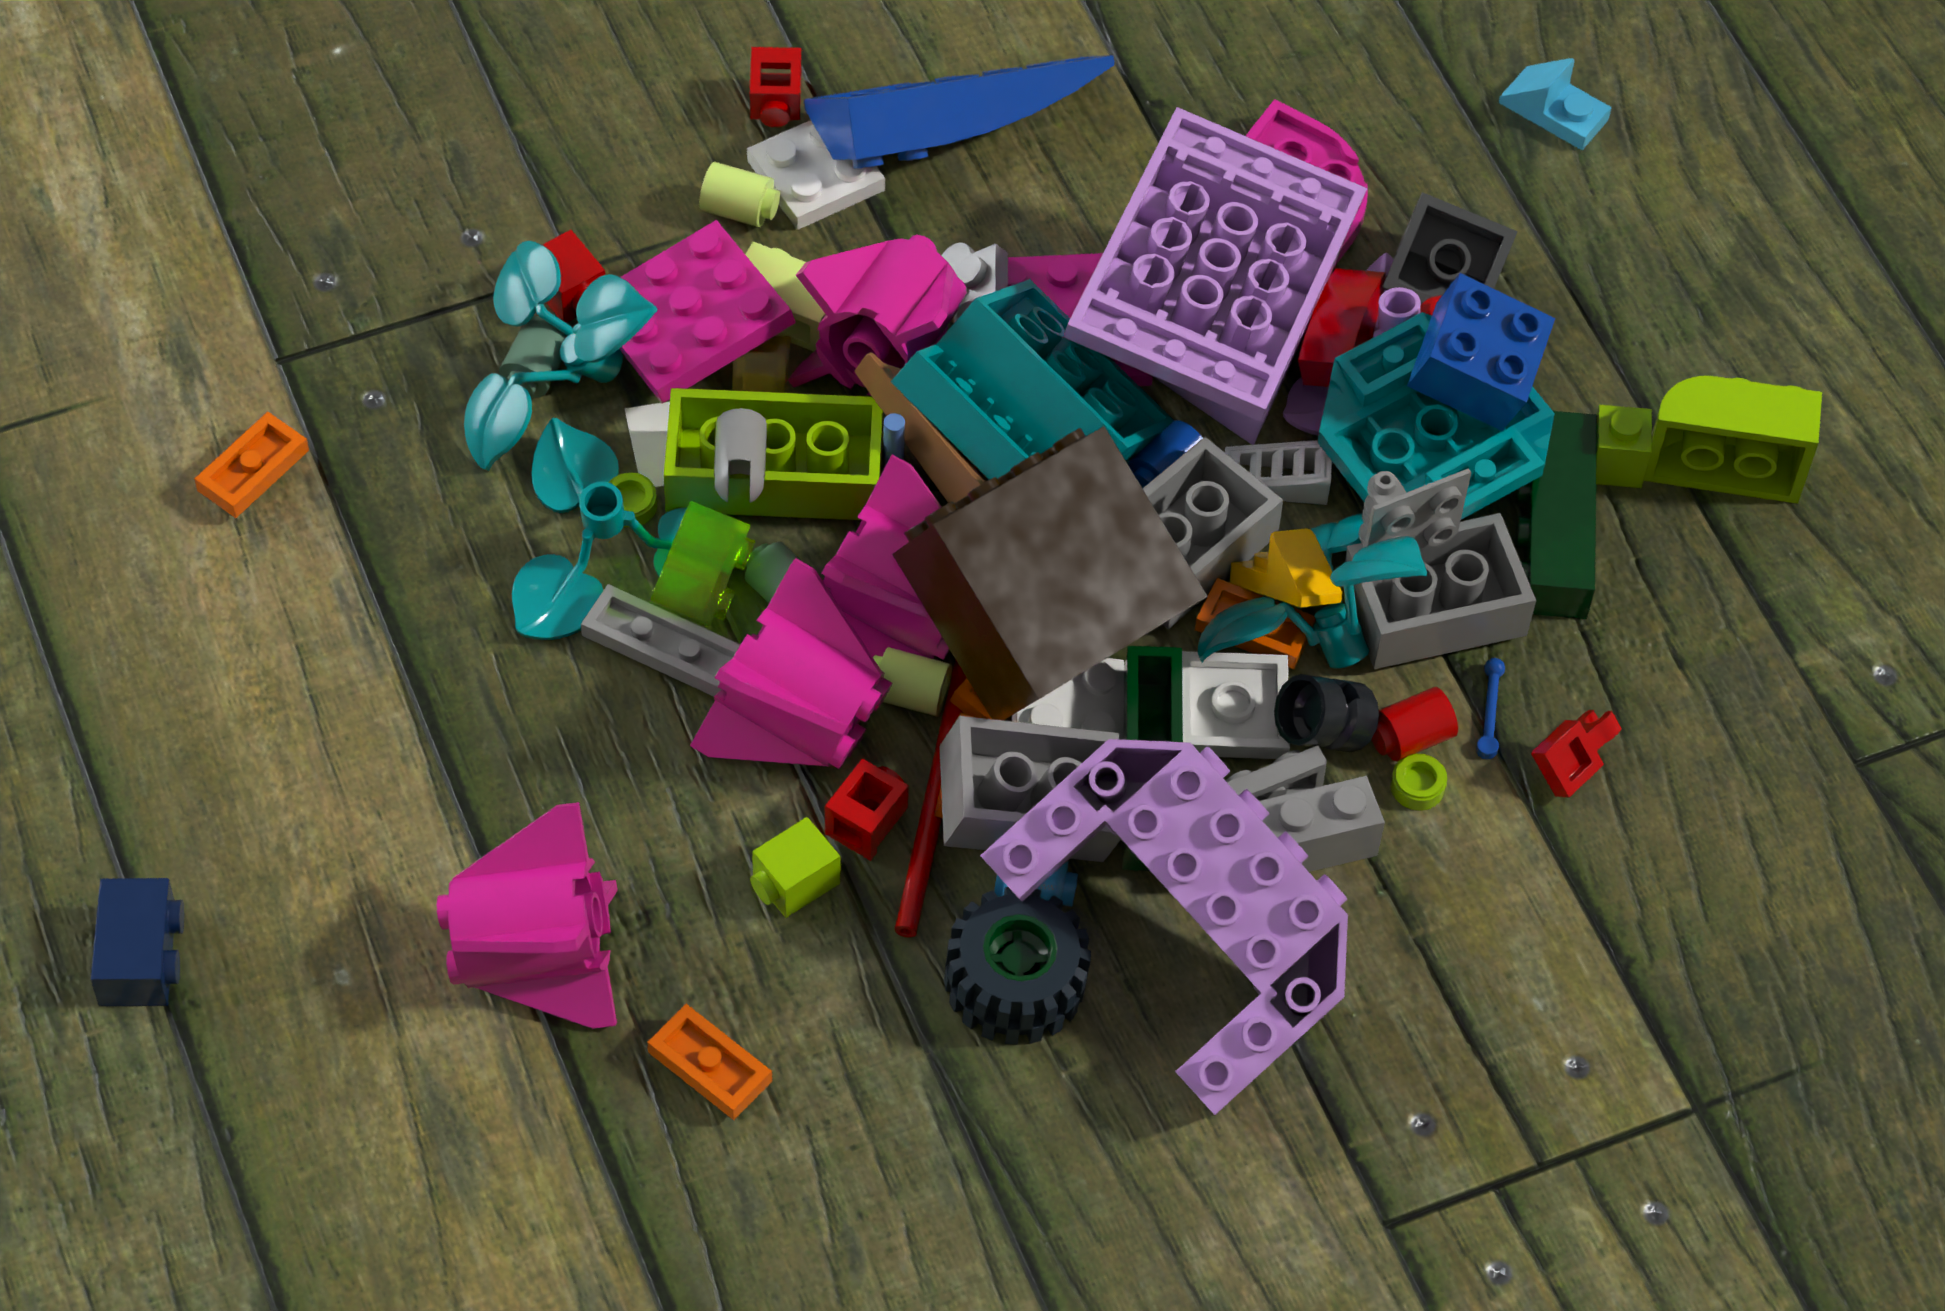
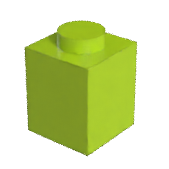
(1623, 445)
(795, 868)

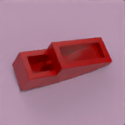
(1339, 322)

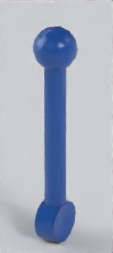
(1487, 745)

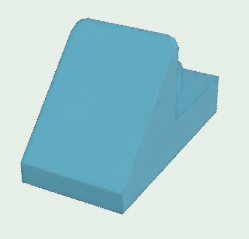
(1550, 101)

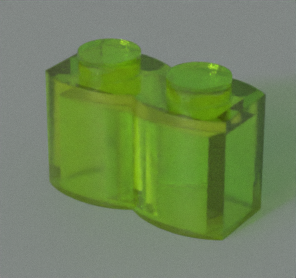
(701, 565)

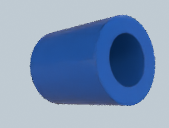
(1163, 451)

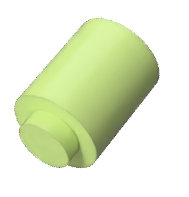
(738, 195)
(916, 680)

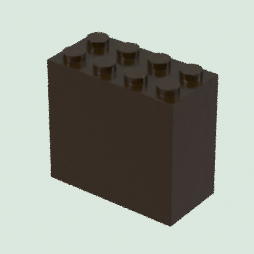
(1047, 571)

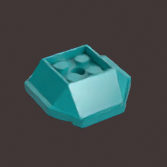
(1384, 425)

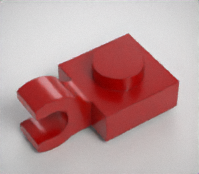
(1570, 751)

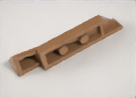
(938, 456)

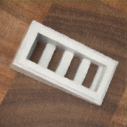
(1291, 455)

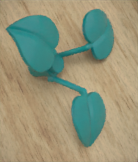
(607, 318)
(567, 473)
(1336, 624)

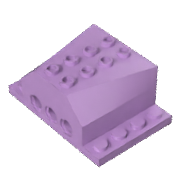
(1217, 269)

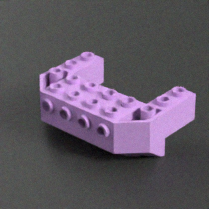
(1222, 870)

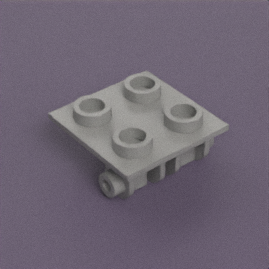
(1426, 513)

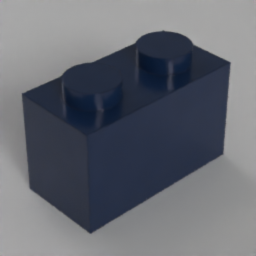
(135, 942)

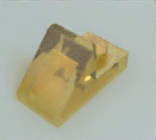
(764, 367)

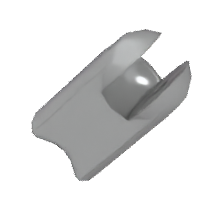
(740, 449)

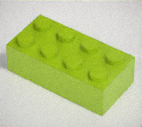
(818, 453)

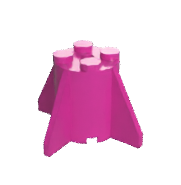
(878, 301)
(867, 576)
(796, 684)
(533, 922)

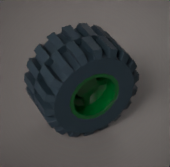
(1017, 965)

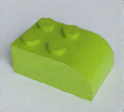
(1736, 437)

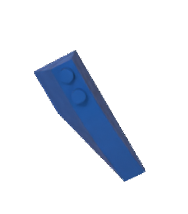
(927, 114)

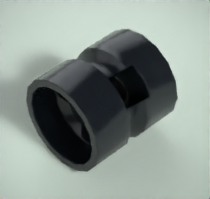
(1326, 713)

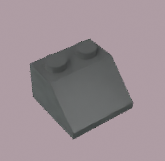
(1446, 242)

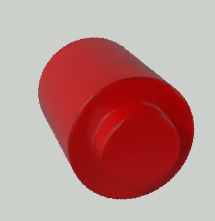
(1415, 724)

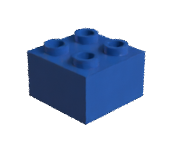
(1481, 352)

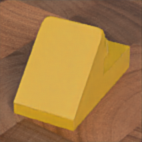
(1290, 571)

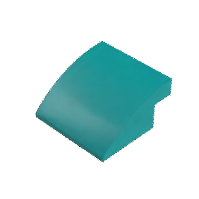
(1015, 386)

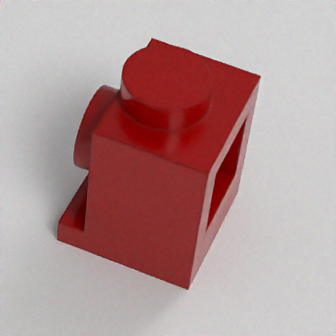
(775, 96)
(850, 812)

